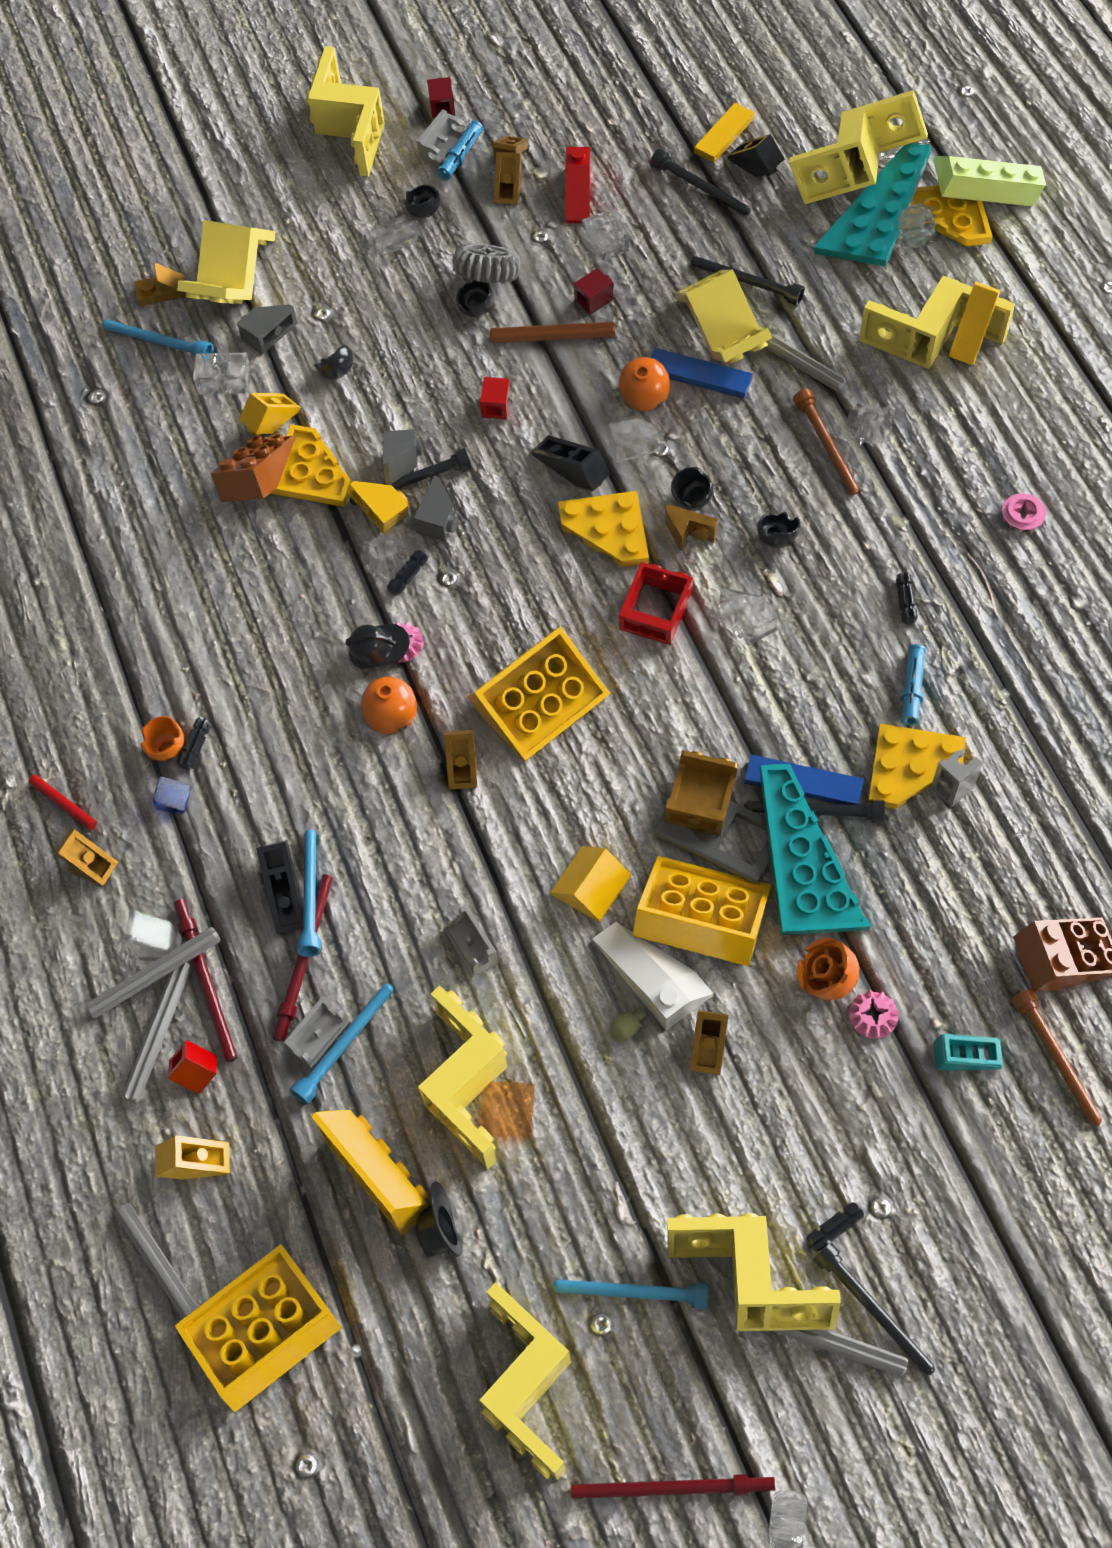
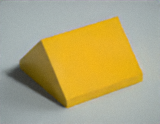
(592, 882)

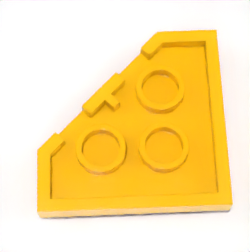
(955, 217)
(312, 471)
(608, 525)
(907, 762)

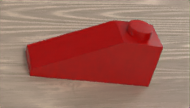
(577, 184)

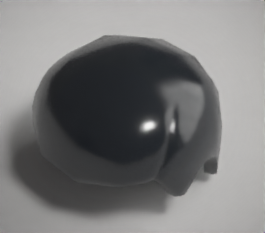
(422, 201)
(475, 298)
(337, 364)
(692, 488)
(778, 529)

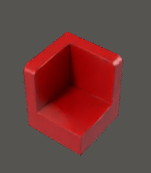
(494, 398)
(192, 1067)

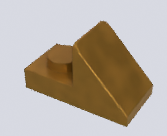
(510, 144)
(507, 178)
(159, 288)
(686, 522)
(461, 759)
(85, 858)
(709, 1042)

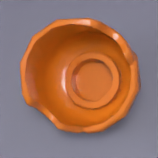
(162, 738)

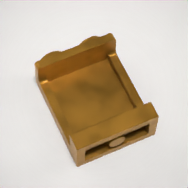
(701, 792)

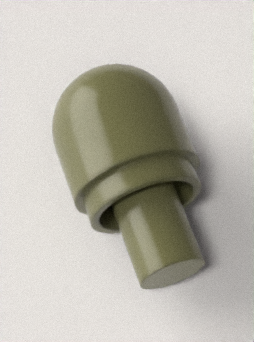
(627, 1024)

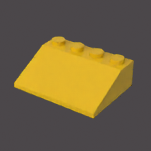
(539, 694)
(701, 910)
(372, 1167)
(257, 1328)

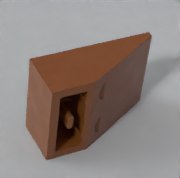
(253, 468)
(1065, 952)

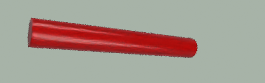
(62, 802)

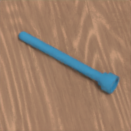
(194, 348)
(309, 943)
(305, 1088)
(694, 1295)

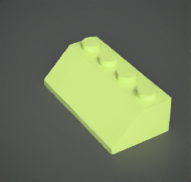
(989, 180)

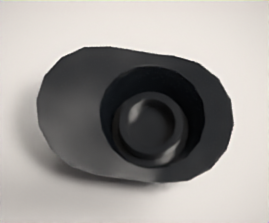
(377, 645)
(436, 1225)

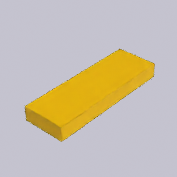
(724, 132)
(974, 323)

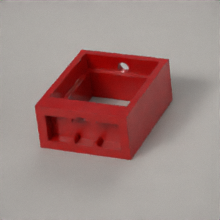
(648, 625)

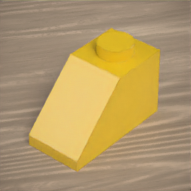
(267, 412)
(380, 503)
(191, 1158)

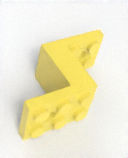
(346, 110)
(855, 156)
(226, 263)
(724, 316)
(924, 337)
(464, 1075)
(755, 1302)
(524, 1382)

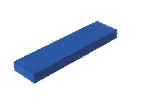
(704, 373)
(815, 782)

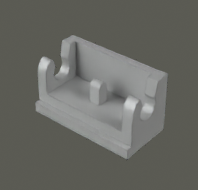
(439, 138)
(955, 780)
(470, 941)
(317, 1033)

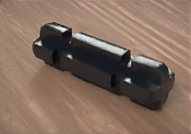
(407, 572)
(906, 598)
(194, 743)
(835, 1226)

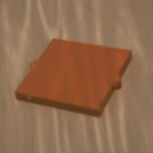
(508, 1109)

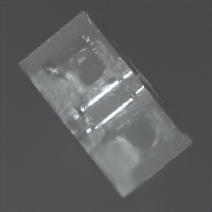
(222, 373)

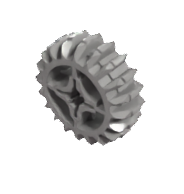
(486, 263)

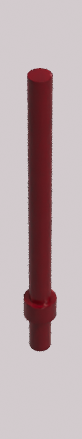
(188, 929)
(288, 1009)
(739, 1485)

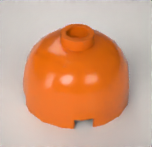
(644, 383)
(388, 705)
(828, 970)

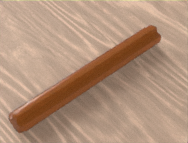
(552, 332)

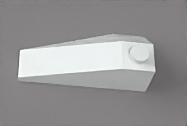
(657, 978)

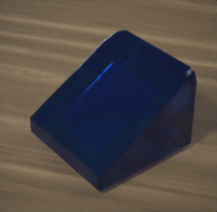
(171, 795)

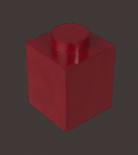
(441, 96)
(593, 291)

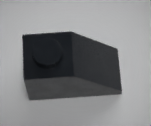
(758, 156)

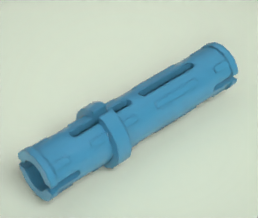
(456, 155)
(910, 711)

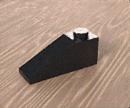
(573, 461)
(281, 886)

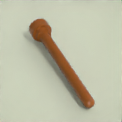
(805, 401)
(1027, 1003)

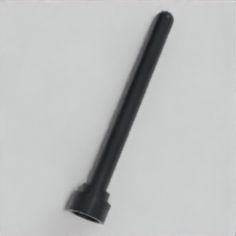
(661, 161)
(792, 293)
(457, 461)
(872, 811)
(831, 1261)

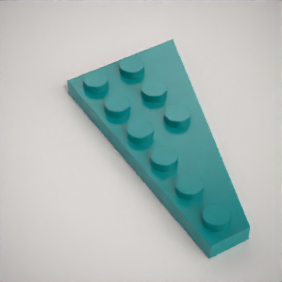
(870, 223)
(805, 870)

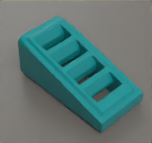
(948, 1055)

